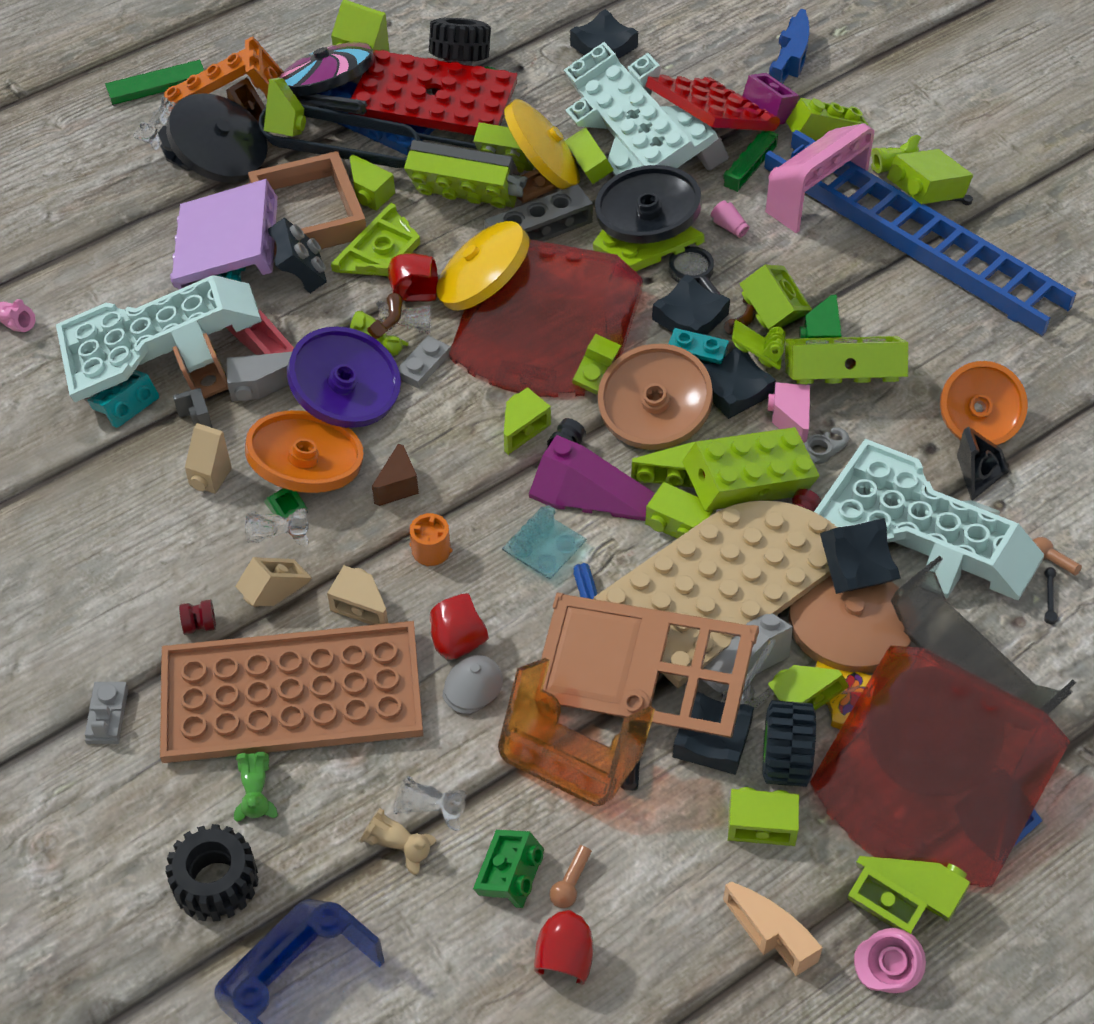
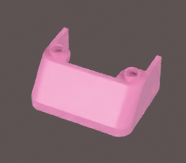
(812, 165)

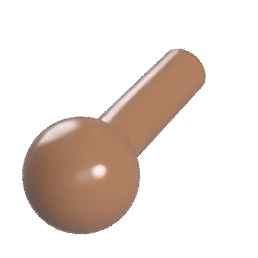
(1056, 557)
(563, 893)

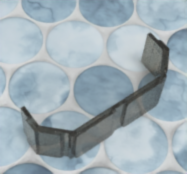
(945, 632)

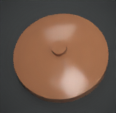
(655, 396)
(849, 627)

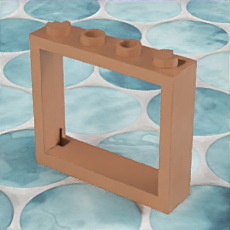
(314, 168)

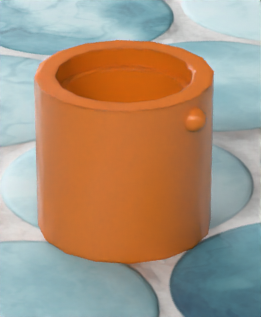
(430, 539)

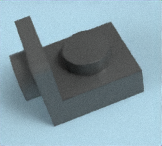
(193, 404)

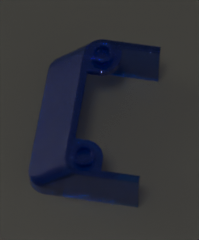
(244, 990)

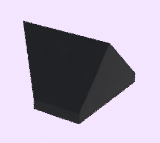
(980, 462)

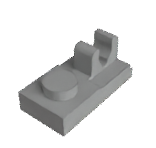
(106, 712)

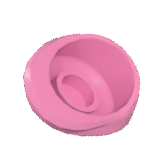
(890, 961)

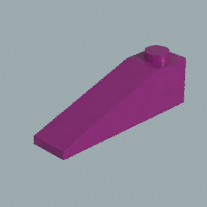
(581, 479)

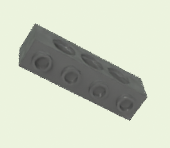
(550, 214)

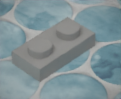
(423, 361)

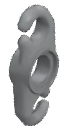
(832, 446)

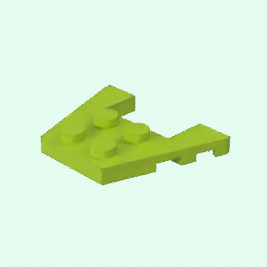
(643, 255)

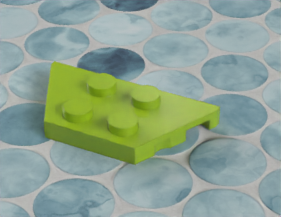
(377, 245)

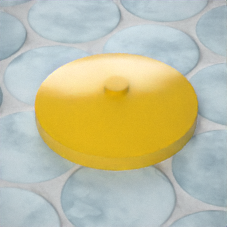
(542, 144)
(482, 265)

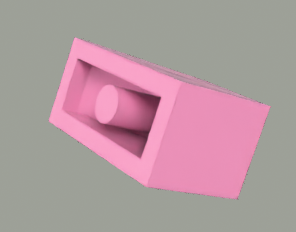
(791, 407)

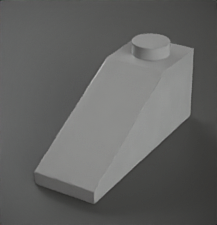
(256, 375)
(769, 628)

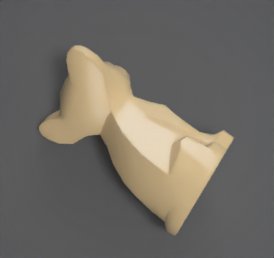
(393, 835)

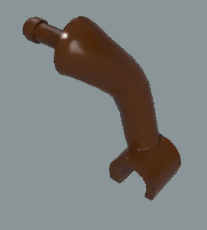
(746, 319)
(378, 329)

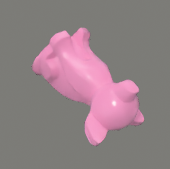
(17, 316)

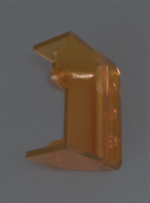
(559, 755)

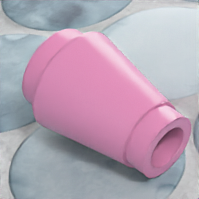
(729, 218)

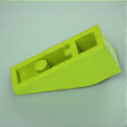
(934, 883)

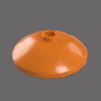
(998, 393)

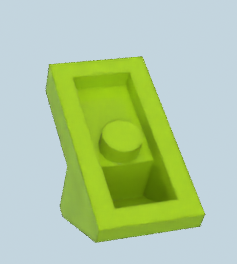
(595, 362)

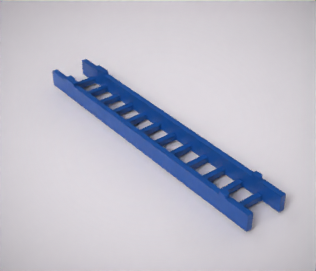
(934, 257)

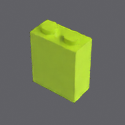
(929, 176)

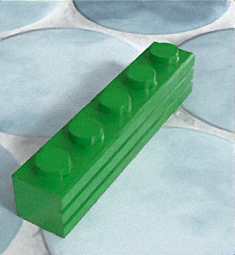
(750, 160)

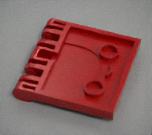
(713, 103)

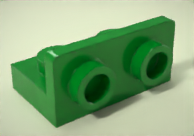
(510, 866)

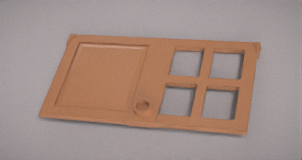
(611, 655)

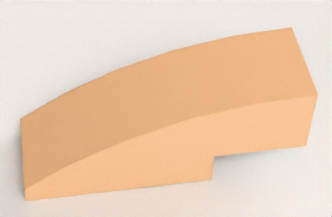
(773, 928)

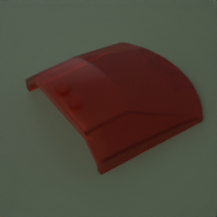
(546, 318)
(938, 765)

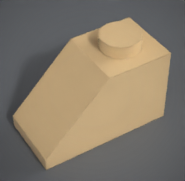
(207, 459)
(271, 580)
(357, 597)

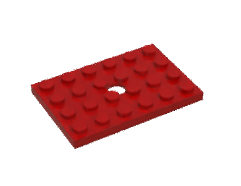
(467, 96)

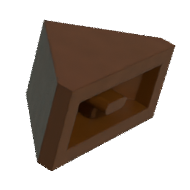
(247, 97)
(396, 479)

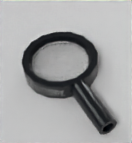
(696, 263)

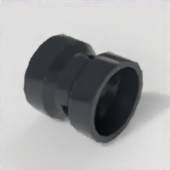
(570, 430)

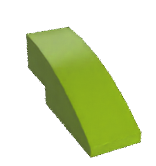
(589, 155)

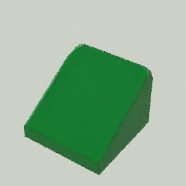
(284, 502)

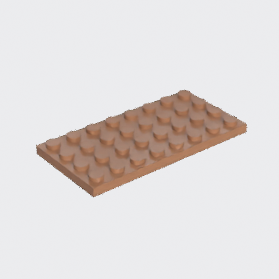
(289, 692)

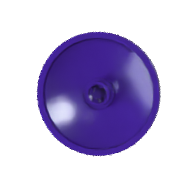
(343, 377)

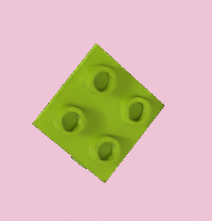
(767, 348)

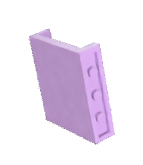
(225, 233)

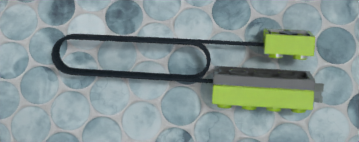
(434, 168)

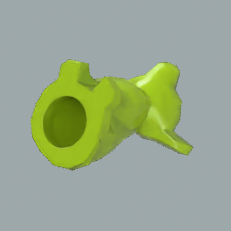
(883, 157)
(392, 343)

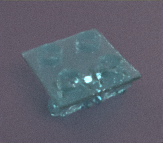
(544, 543)

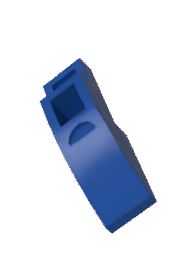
(793, 48)

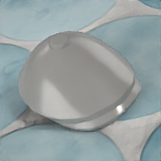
(472, 684)

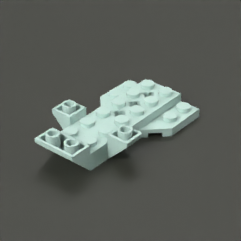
(624, 106)
(110, 342)
(964, 533)

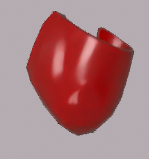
(414, 277)
(456, 627)
(565, 946)

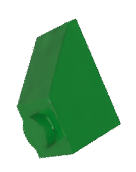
(822, 320)

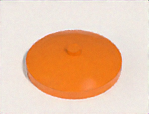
(303, 452)

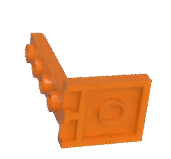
(250, 61)

